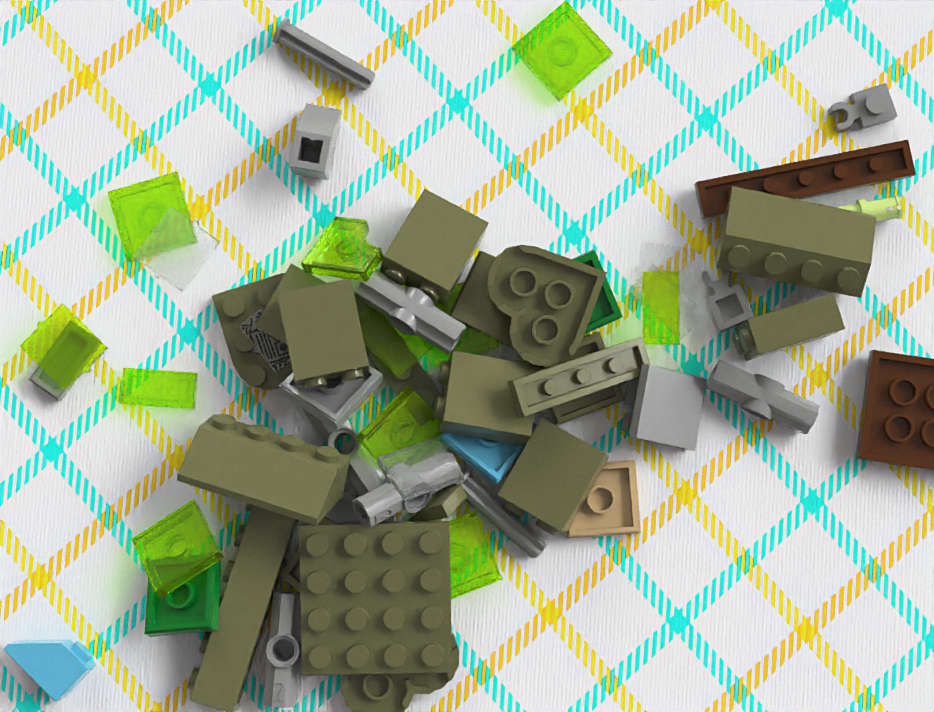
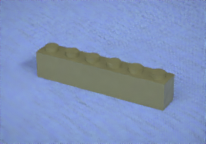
(242, 609)

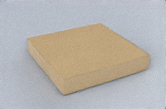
(611, 504)

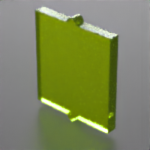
(64, 347)

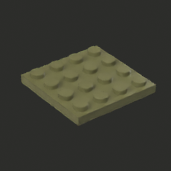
(375, 598)

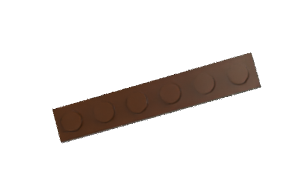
(812, 176)

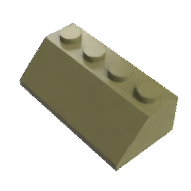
(796, 242)
(265, 468)

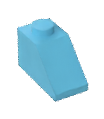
(52, 663)

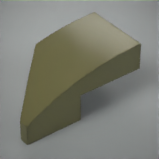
(441, 504)

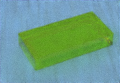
(660, 308)
(159, 388)

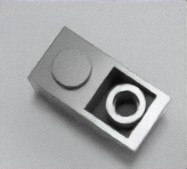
(315, 142)

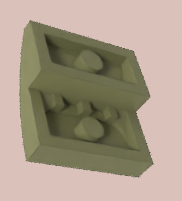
(476, 308)

